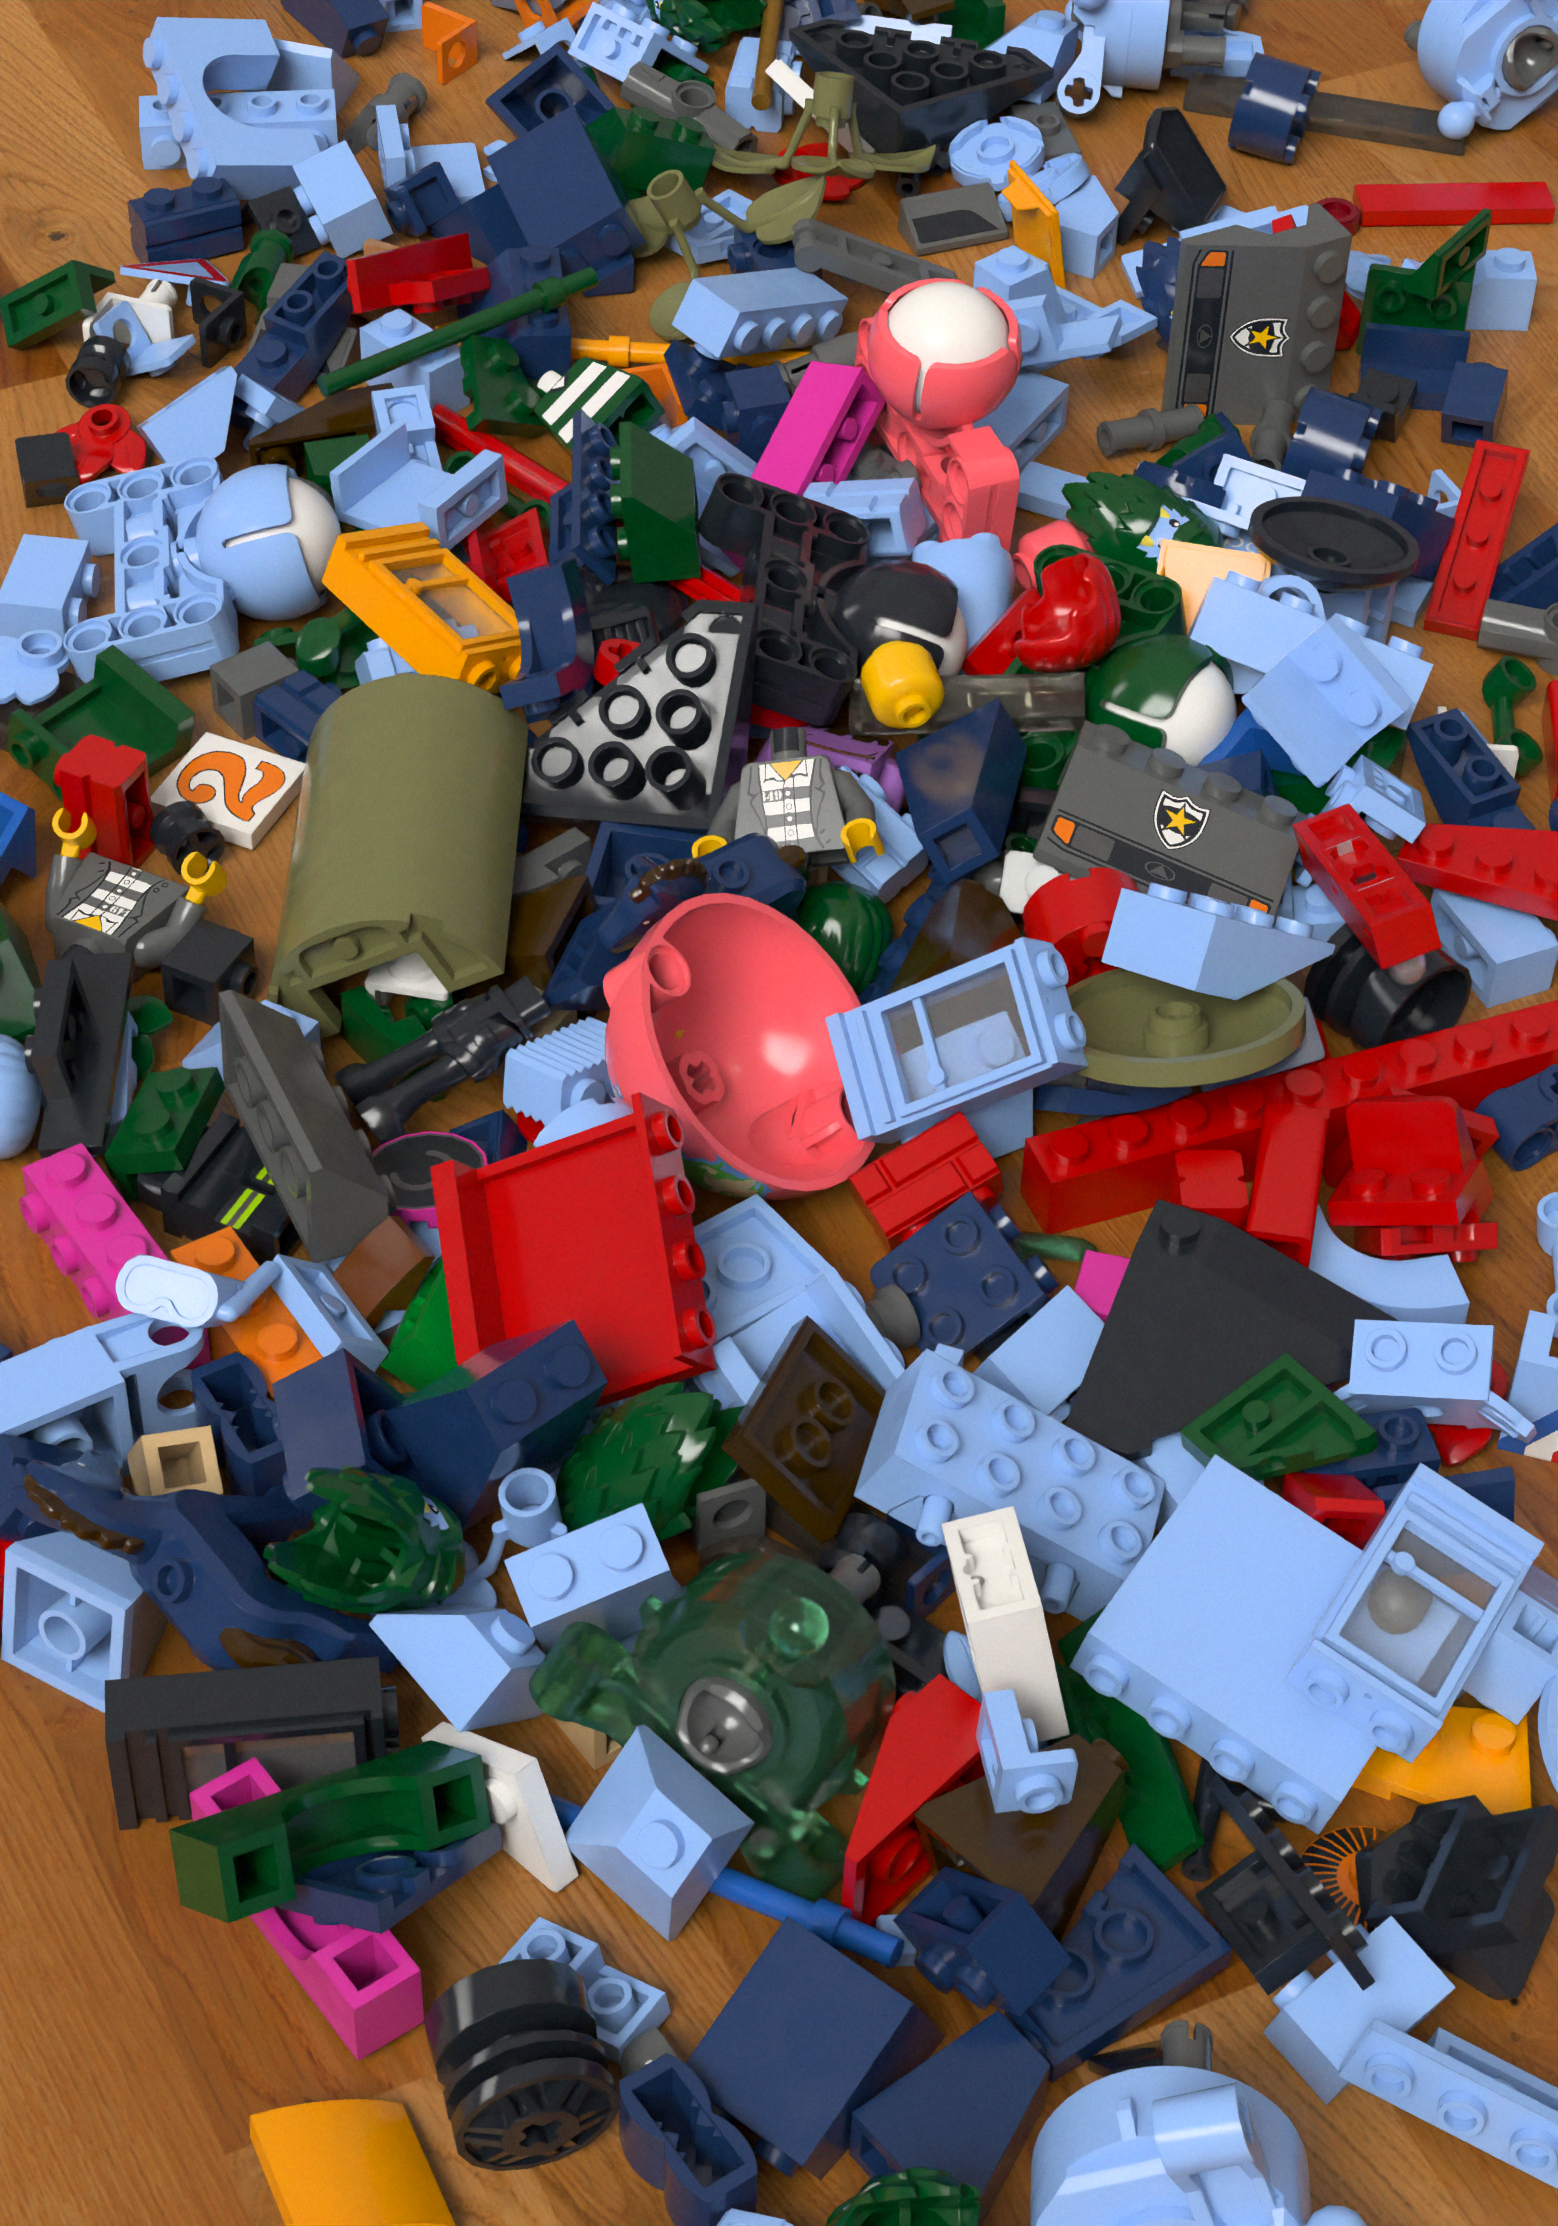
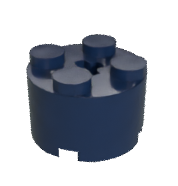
(1273, 108)
(1331, 434)

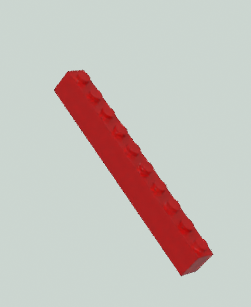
(1128, 1158)

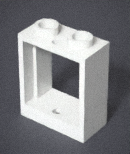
(1005, 1616)

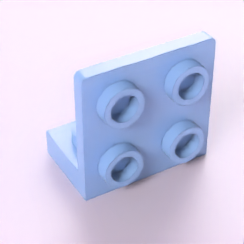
(615, 42)
(400, 159)
(1325, 700)
(1387, 800)

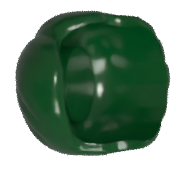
(849, 926)

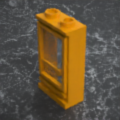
(426, 604)

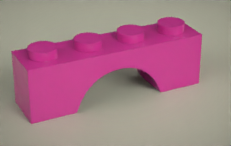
(352, 1975)

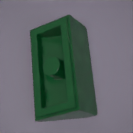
(1451, 259)

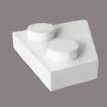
(520, 1804)

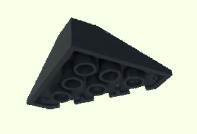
(918, 88)
(656, 738)
(1198, 1321)

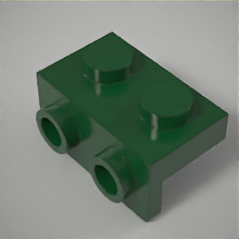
(163, 1124)

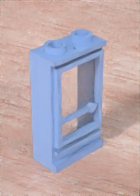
(958, 1041)
(1414, 1613)

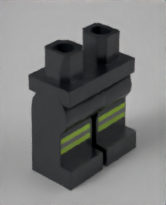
(220, 1189)

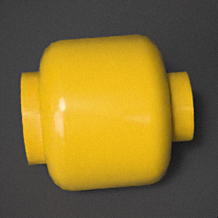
(900, 682)

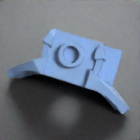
(1432, 1369)

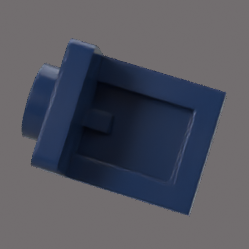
(420, 200)

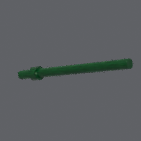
(544, 296)

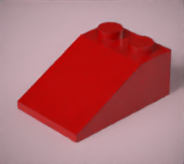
(922, 1756)

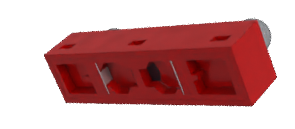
(1369, 891)

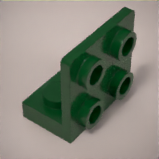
(1390, 304)

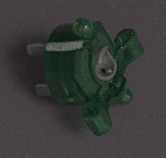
(759, 1684)

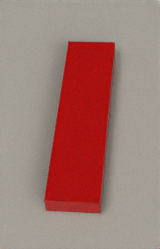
(1453, 203)
(1476, 540)

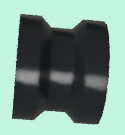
(184, 830)

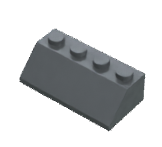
(301, 1128)

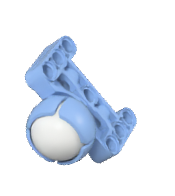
(194, 556)

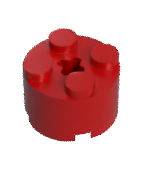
(1077, 918)

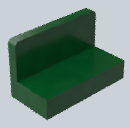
(52, 303)

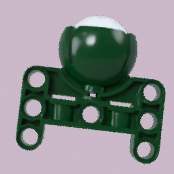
(1148, 684)

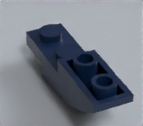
(299, 334)
(1464, 774)

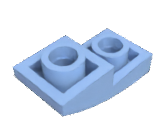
(619, 2002)

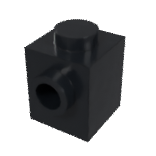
(205, 964)

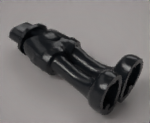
(469, 1045)

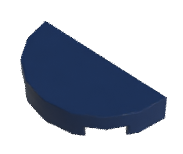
(1182, 484)

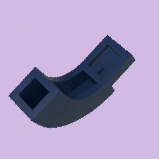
(553, 639)

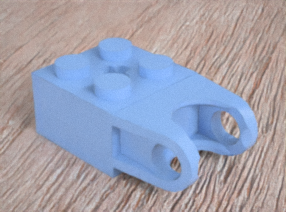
(99, 1387)

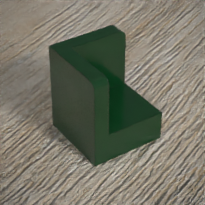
(976, 20)

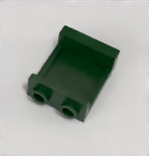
(116, 705)

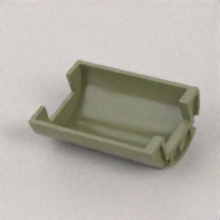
(401, 839)

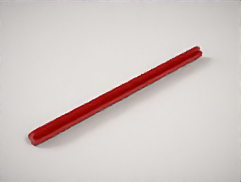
(543, 483)

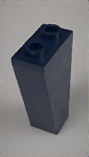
(963, 788)

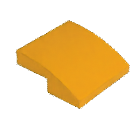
(347, 2165)

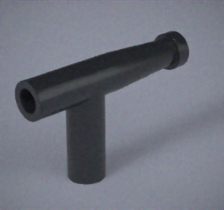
(1208, 1812)

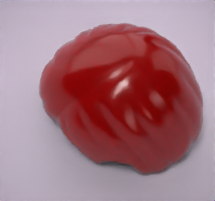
(1073, 619)

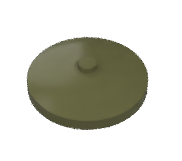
(1177, 1037)

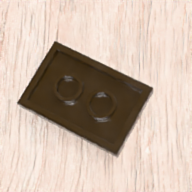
(808, 1429)

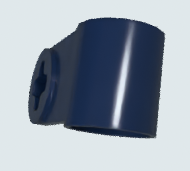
(1525, 1119)

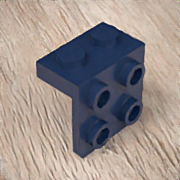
(967, 1275)

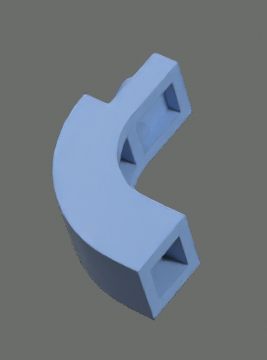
(1404, 1289)

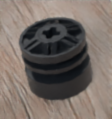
(1371, 1007)
(520, 2064)

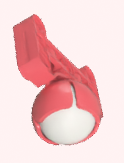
(941, 364)

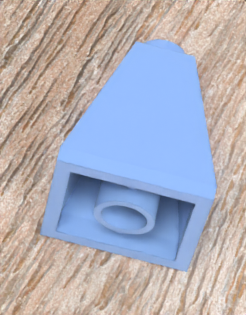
(76, 1616)

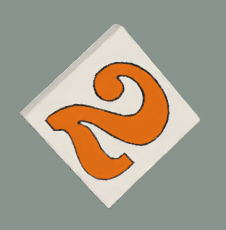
(234, 786)

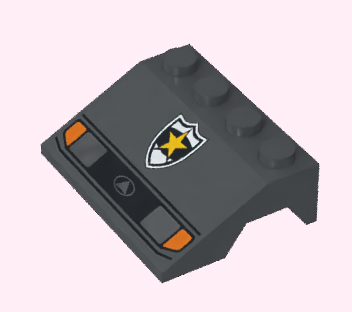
(1256, 317)
(1167, 823)

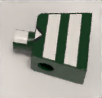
(601, 392)

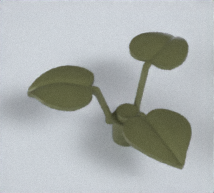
(832, 106)
(675, 208)

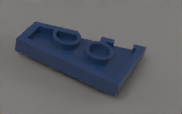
(386, 1886)
(1131, 1958)

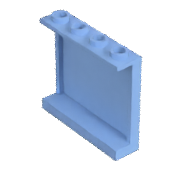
(1213, 1631)

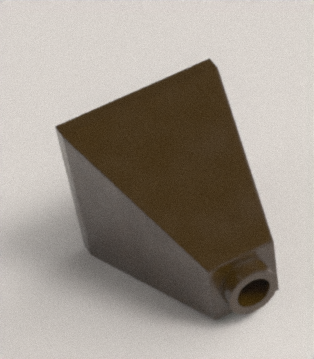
(957, 930)
(539, 935)
(1037, 1853)

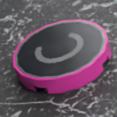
(408, 1168)

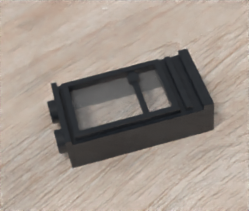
(193, 1727)

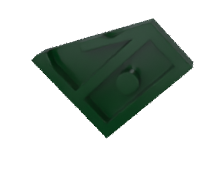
(1279, 1425)

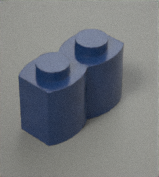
(235, 1403)
(683, 2145)

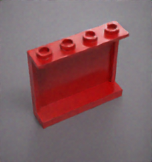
(584, 1235)

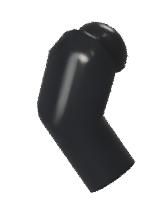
(909, 183)

